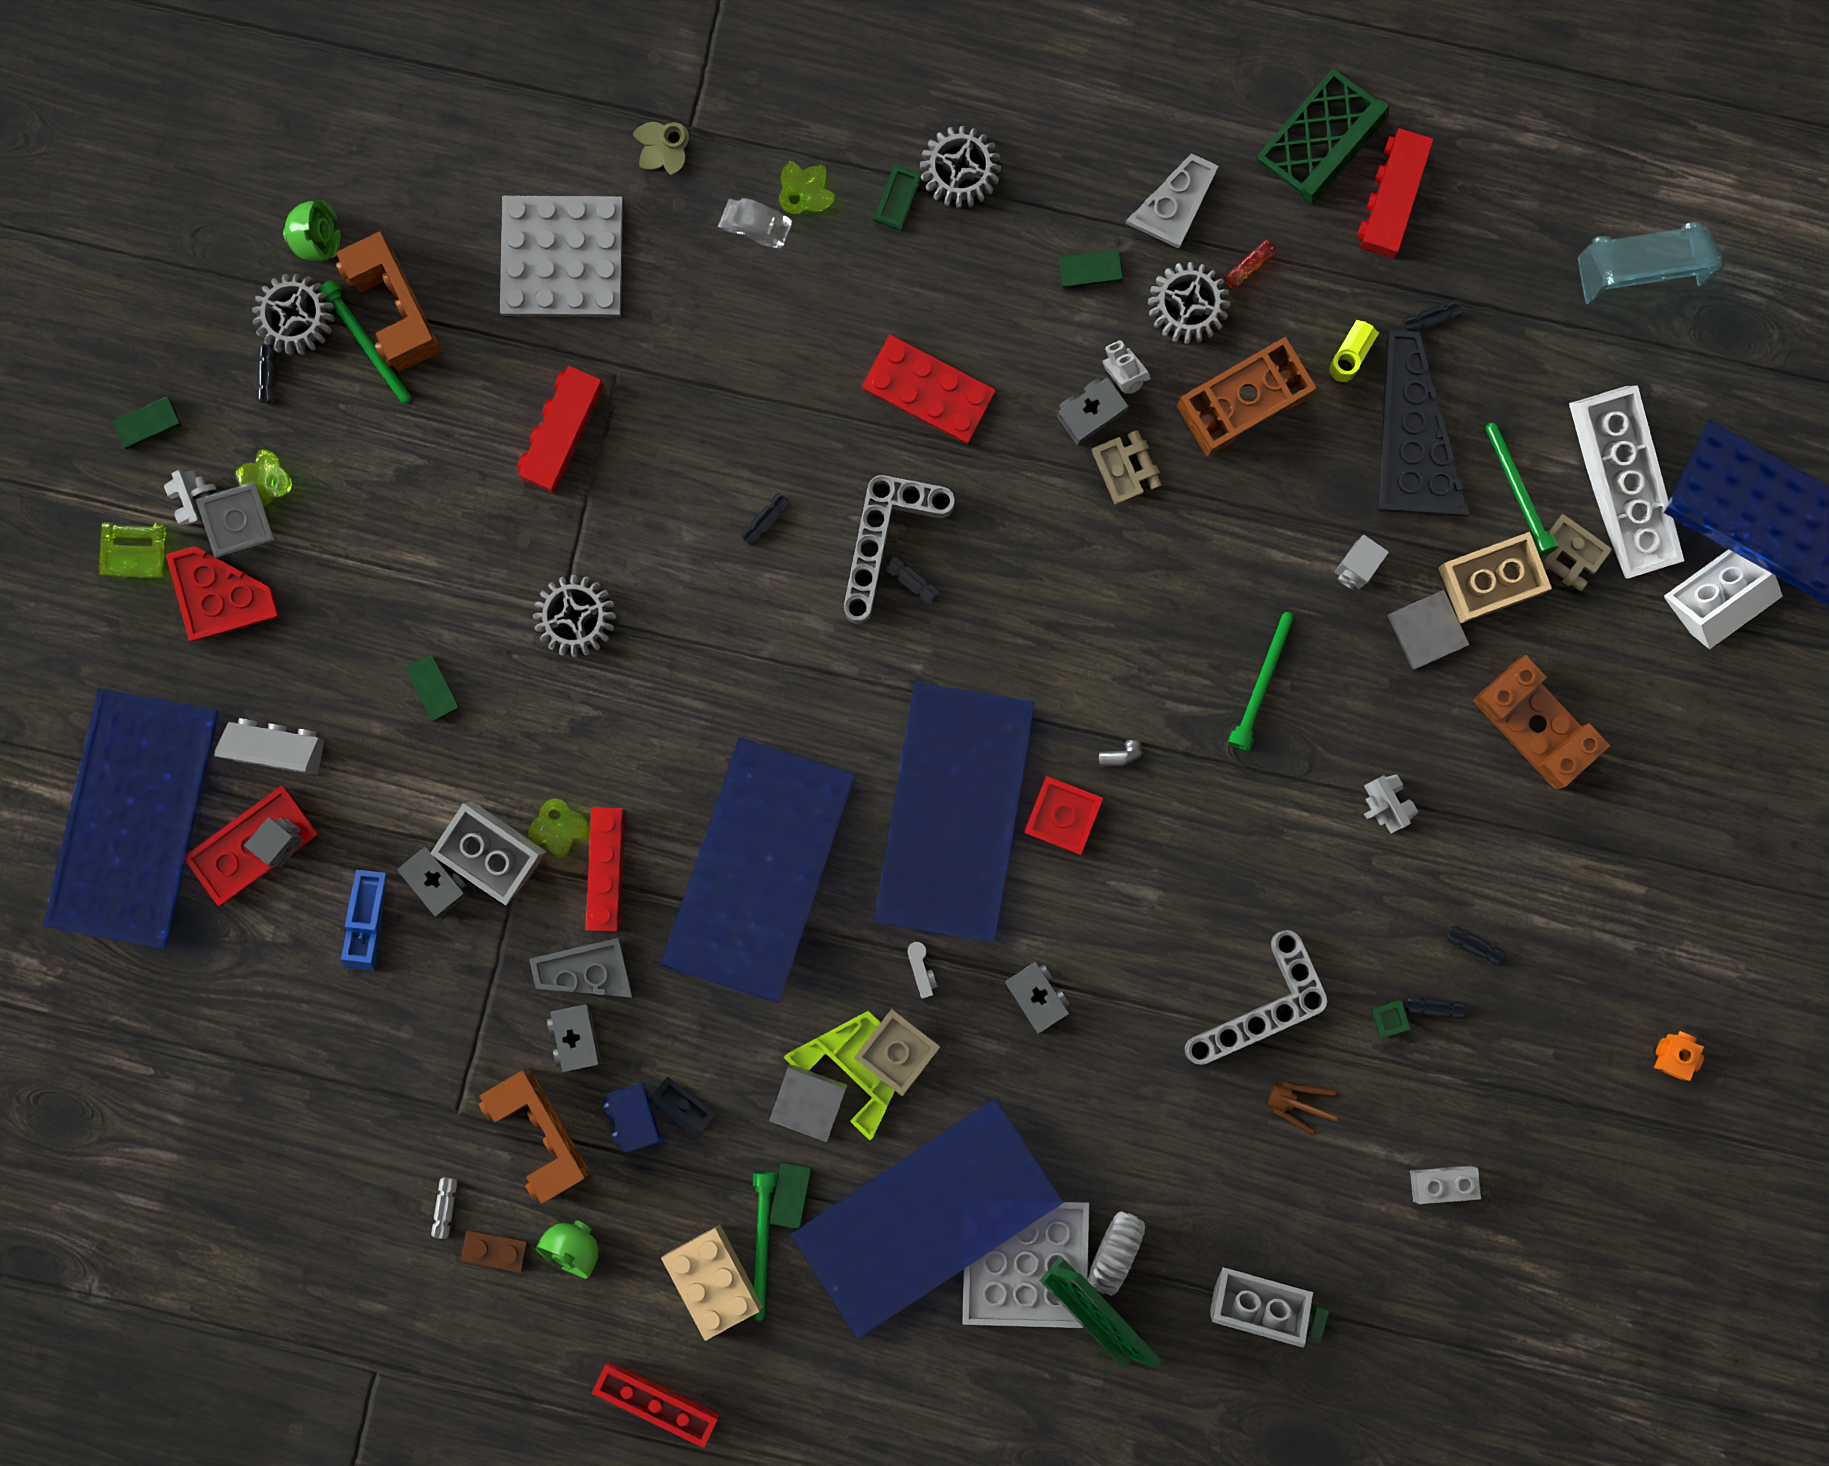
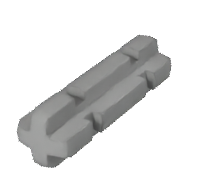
(444, 1207)

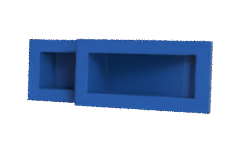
(364, 920)

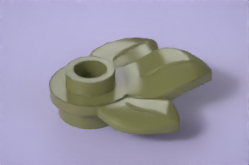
(658, 148)

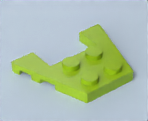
(842, 1046)

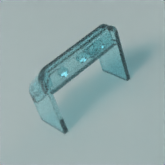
(1649, 259)

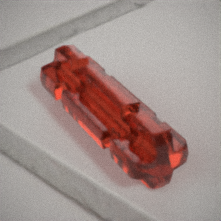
(1249, 264)

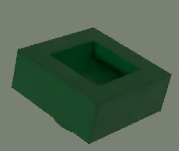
(1390, 1019)
(1317, 1321)

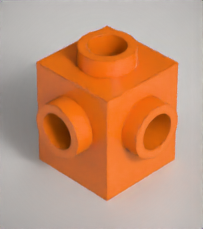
(1669, 1059)

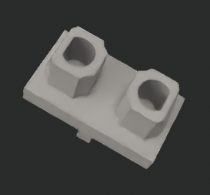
(1125, 368)
(188, 488)
(1385, 804)

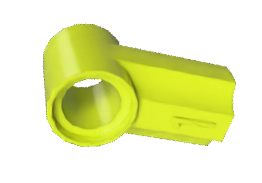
(1353, 350)

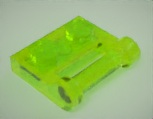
(132, 560)

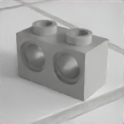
(1360, 563)
(1445, 1184)

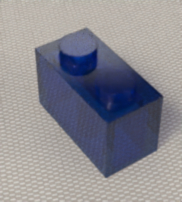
(632, 1117)

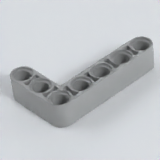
(879, 534)
(1268, 1012)

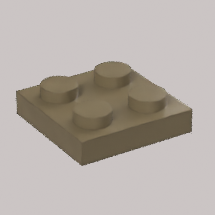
(897, 1052)

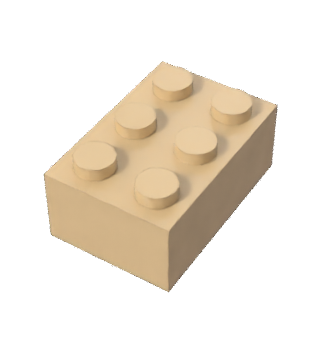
(1494, 577)
(712, 1282)

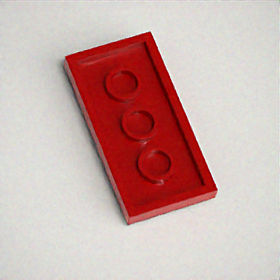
(928, 389)
(226, 864)

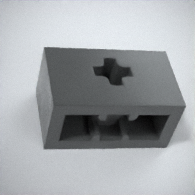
(1082, 425)
(275, 841)
(436, 898)
(1021, 988)
(586, 1050)

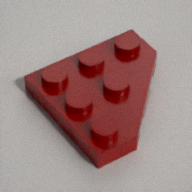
(216, 595)

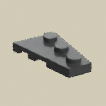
(584, 969)

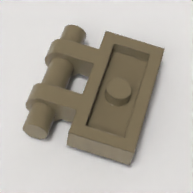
(1118, 471)
(1578, 546)

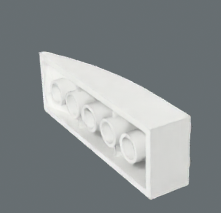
(1627, 479)

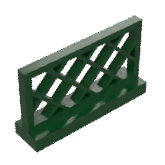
(1341, 153)
(1097, 1316)

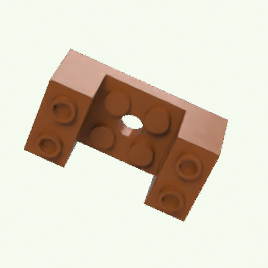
(375, 262)
(1219, 413)
(1562, 746)
(516, 1094)

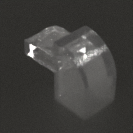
(756, 221)

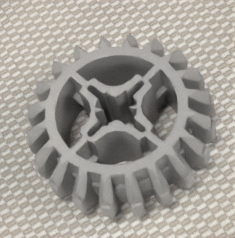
(970, 172)
(1197, 278)
(290, 325)
(561, 619)
(1116, 1253)

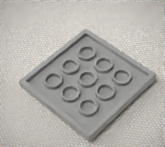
(561, 256)
(1005, 1282)

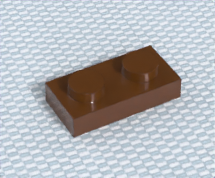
(494, 1251)

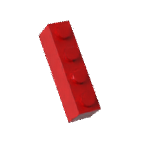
(1395, 193)
(560, 429)
(605, 869)
(655, 1403)

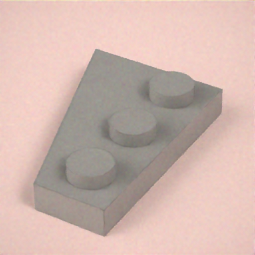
(1175, 203)

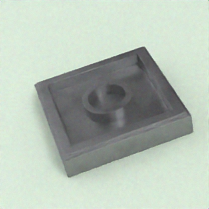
(234, 519)
(1428, 629)
(808, 1103)

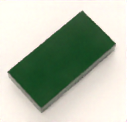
(897, 197)
(1090, 269)
(146, 422)
(432, 688)
(790, 1195)

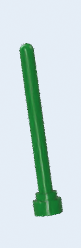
(335, 297)
(1543, 540)
(1242, 735)
(765, 1186)

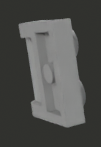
(924, 979)

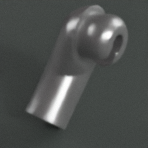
(1121, 758)

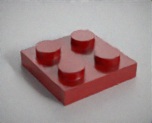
(1063, 815)

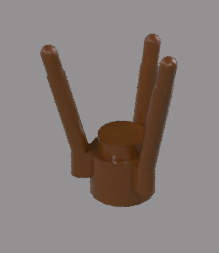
(1283, 1099)

